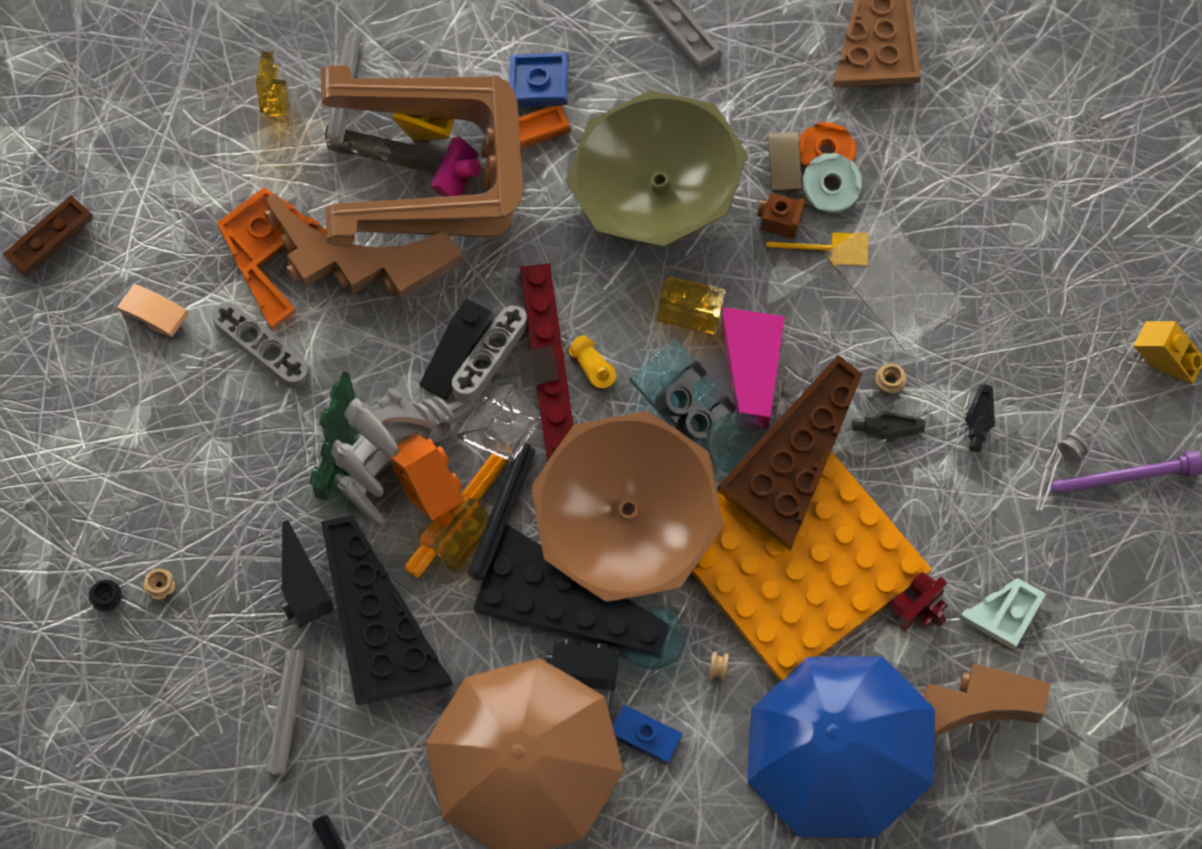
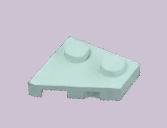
(1006, 613)

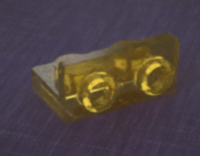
(270, 89)
(691, 304)
(456, 532)

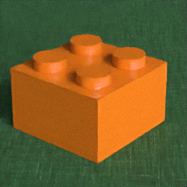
(426, 477)

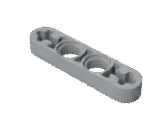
(260, 345)
(493, 355)

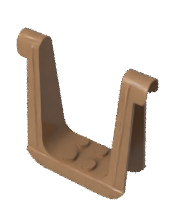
(481, 100)

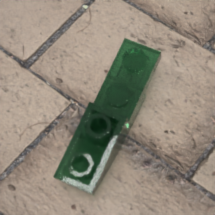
(334, 427)

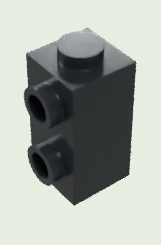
(588, 664)

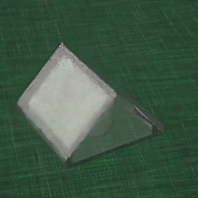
(501, 421)

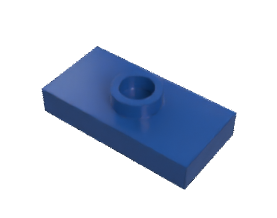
(646, 734)

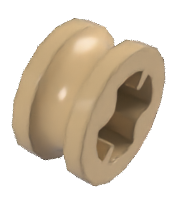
(718, 666)

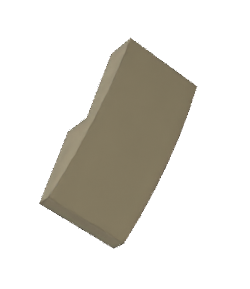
(784, 161)

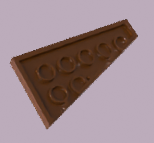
(785, 466)

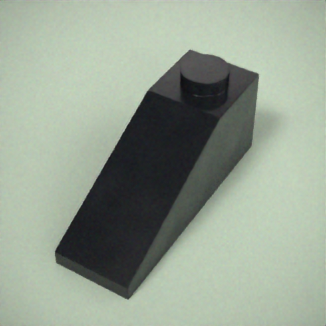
(457, 343)
(301, 586)

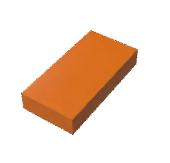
(542, 126)

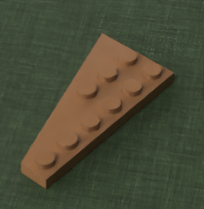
(879, 45)

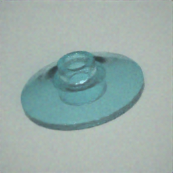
(727, 427)

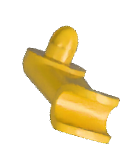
(597, 370)

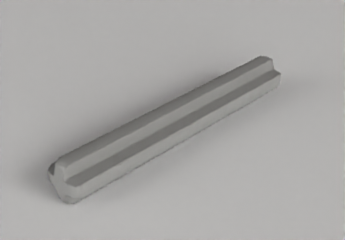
(285, 713)

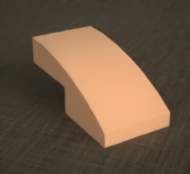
(153, 309)

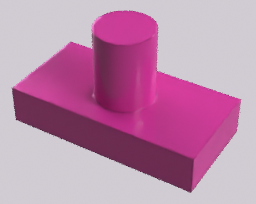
(456, 167)

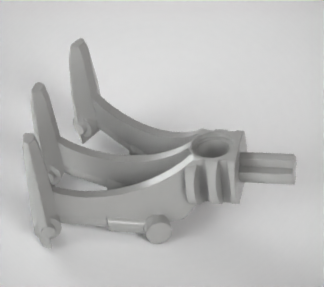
(382, 428)

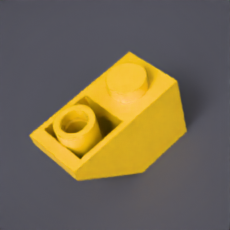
(1169, 350)

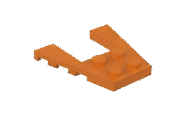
(255, 243)

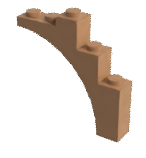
(357, 266)
(987, 696)

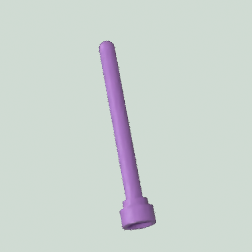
(1189, 464)

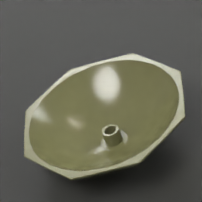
(656, 168)

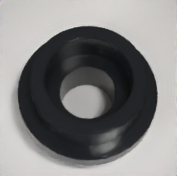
(99, 589)

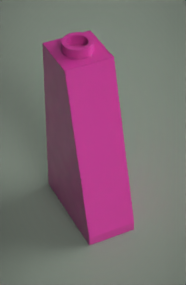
(752, 359)

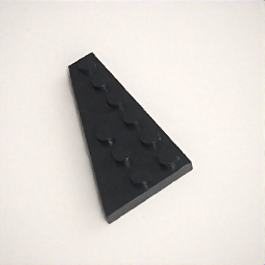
(538, 595)
(379, 632)

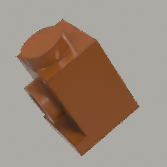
(781, 214)

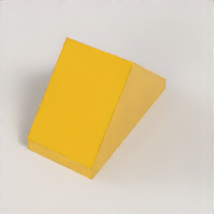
(423, 127)

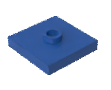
(539, 79)

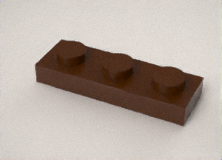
(48, 236)

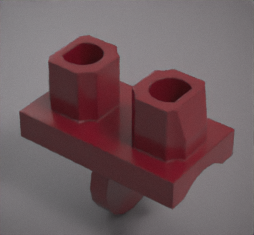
(929, 592)

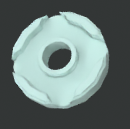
(827, 200)

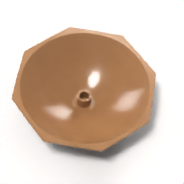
(627, 506)
(524, 757)

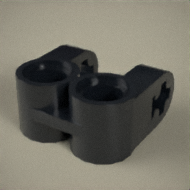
(688, 407)

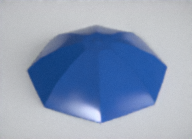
(841, 747)

